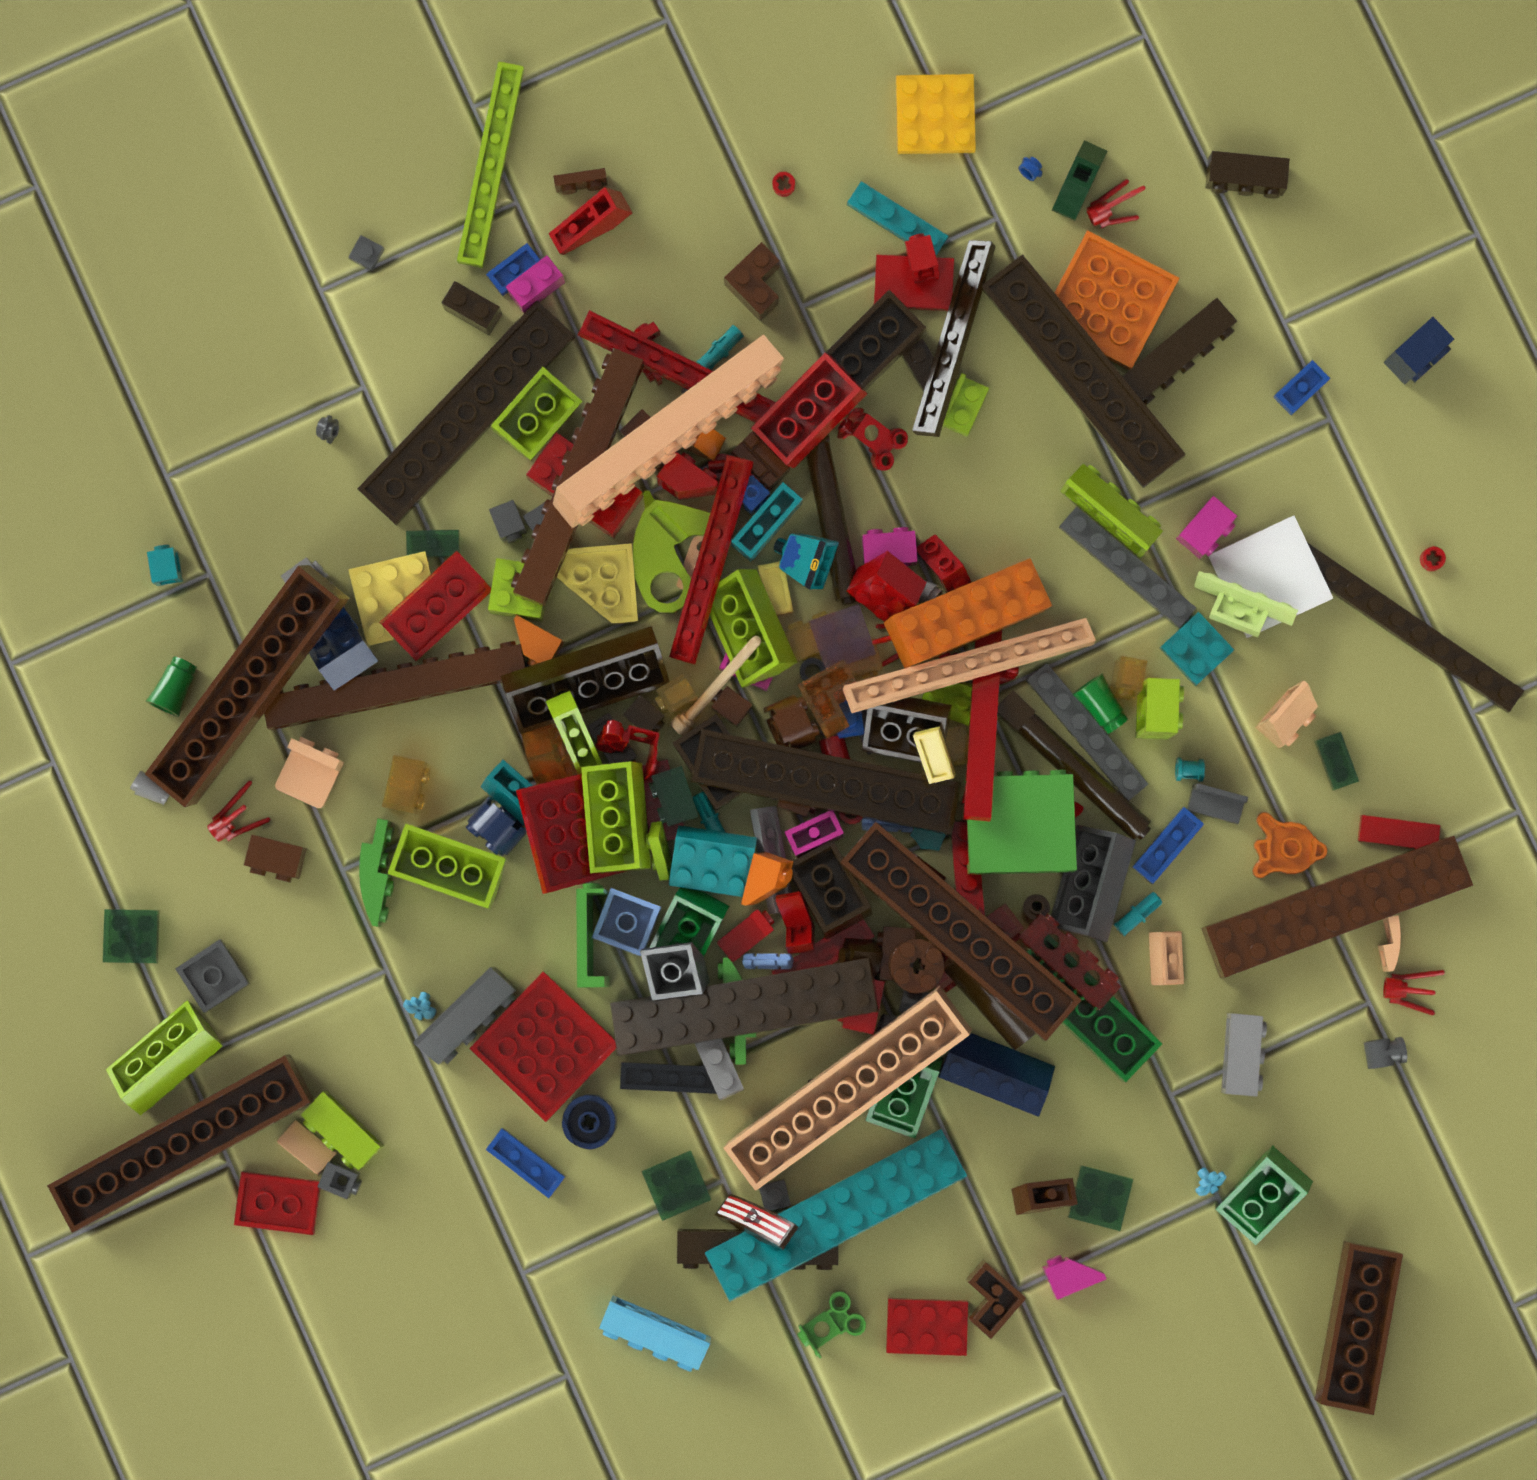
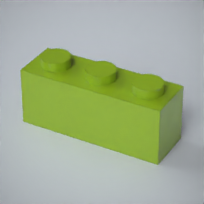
(573, 731)
(341, 1131)

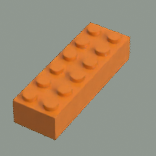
(967, 614)

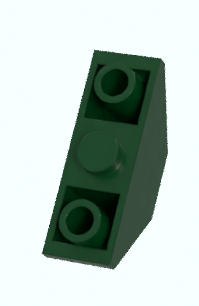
(1079, 180)

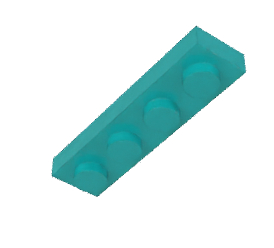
(893, 216)

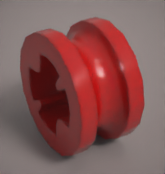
(791, 183)
(1438, 552)

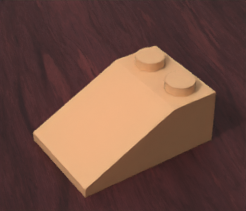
(1288, 715)

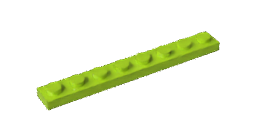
(490, 164)

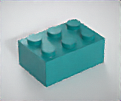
(711, 860)

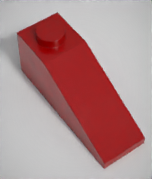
(591, 220)

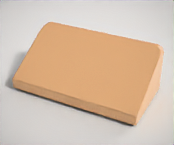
(1166, 958)
(306, 1147)

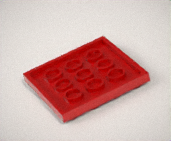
(558, 833)
(544, 1046)

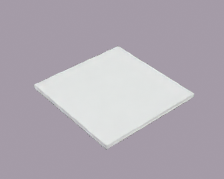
(1276, 565)

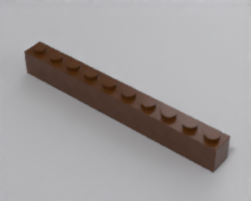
(591, 440)
(395, 686)

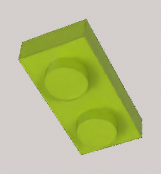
(661, 856)

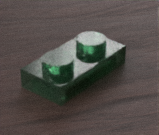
(435, 542)
(1336, 761)

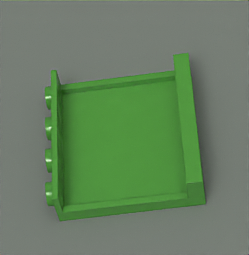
(1028, 826)
(585, 947)

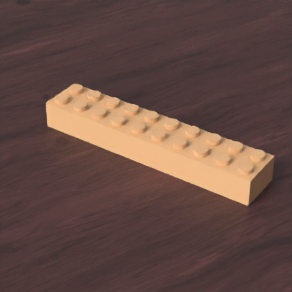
(667, 432)
(848, 1088)

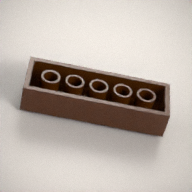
(1358, 1327)

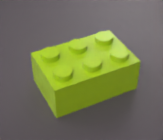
(1159, 709)

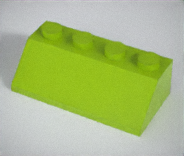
(1112, 510)
(745, 611)
(615, 817)
(447, 866)
(163, 1058)

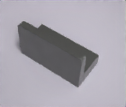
(1216, 803)

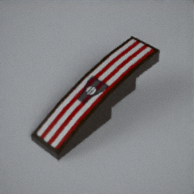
(756, 1221)

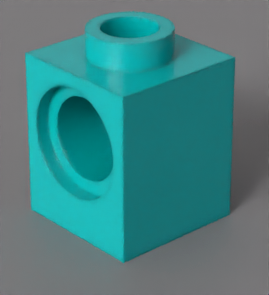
(164, 565)

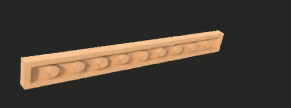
(968, 665)

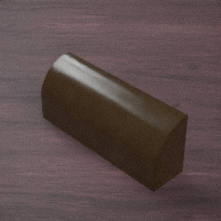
(999, 1017)

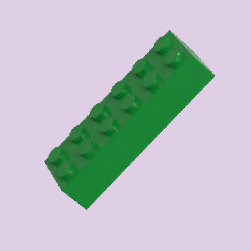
(1108, 1033)

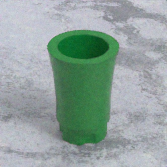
(173, 687)
(1101, 703)

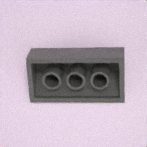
(1092, 893)
(465, 1016)

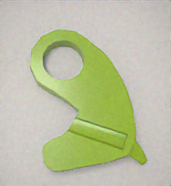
(657, 533)

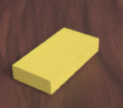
(776, 587)
(934, 755)

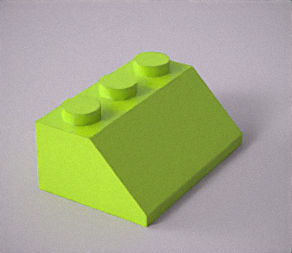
(536, 414)

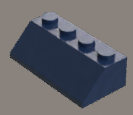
(998, 1073)

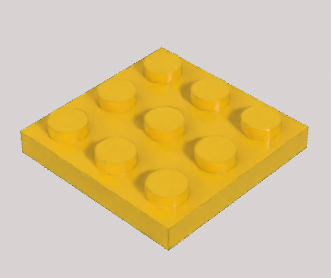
(935, 114)

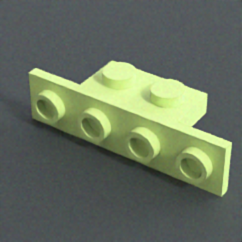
(1242, 607)

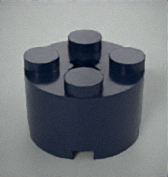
(496, 826)
(576, 1113)

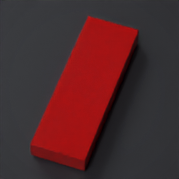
(1397, 832)

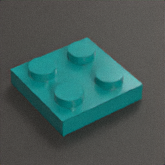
(1196, 649)

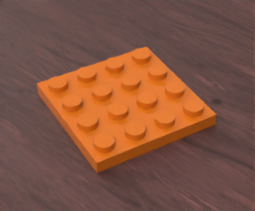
(1114, 297)

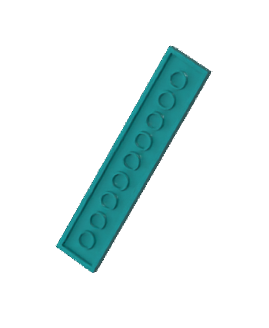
(839, 1214)

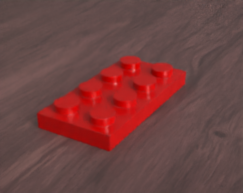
(436, 606)

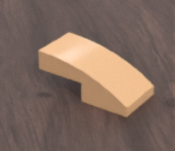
(1390, 952)

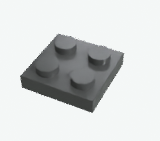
(212, 976)

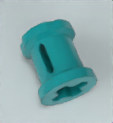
(1189, 769)

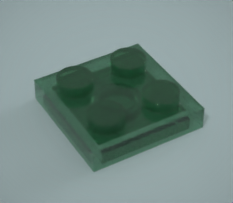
(131, 936)
(676, 1185)
(1101, 1198)

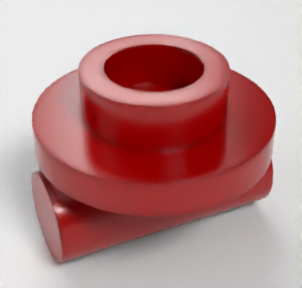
(717, 465)

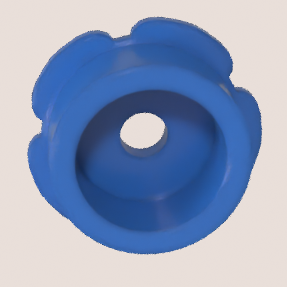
(1030, 168)

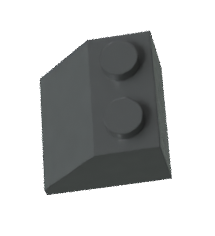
(675, 971)

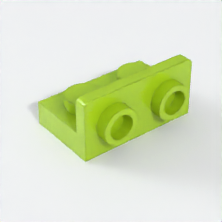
(964, 405)
(956, 695)

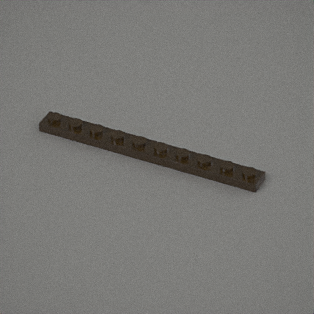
(1417, 634)

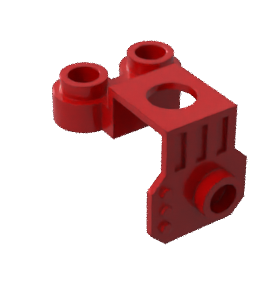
(881, 446)
(614, 739)

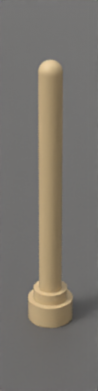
(684, 722)

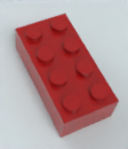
(809, 410)
(549, 465)

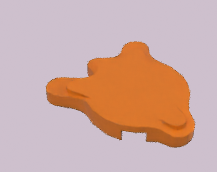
(1287, 847)

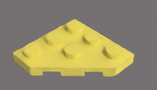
(603, 580)
(384, 586)

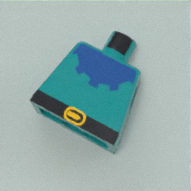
(806, 558)

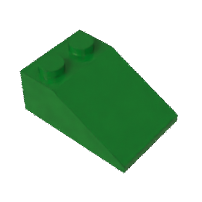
(691, 918)
(906, 1105)
(1264, 1195)

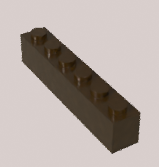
(1180, 350)
(695, 1242)

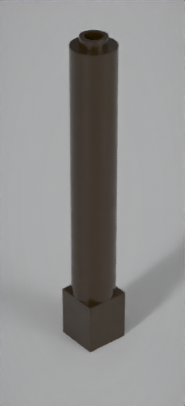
(832, 517)
(1062, 756)

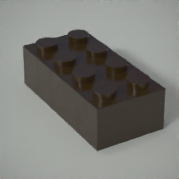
(877, 340)

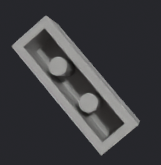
(1243, 1054)

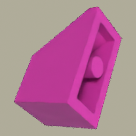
(1070, 1276)

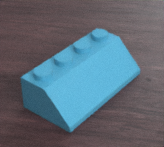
(655, 1333)

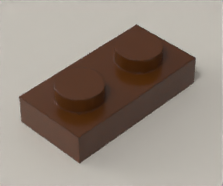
(589, 179)

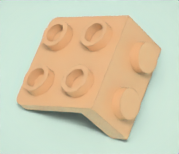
(309, 772)

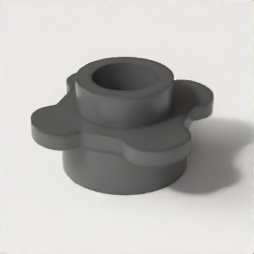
(327, 429)

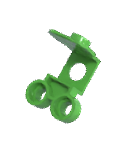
(836, 1318)

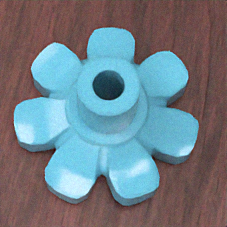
(420, 1007)
(1209, 1181)

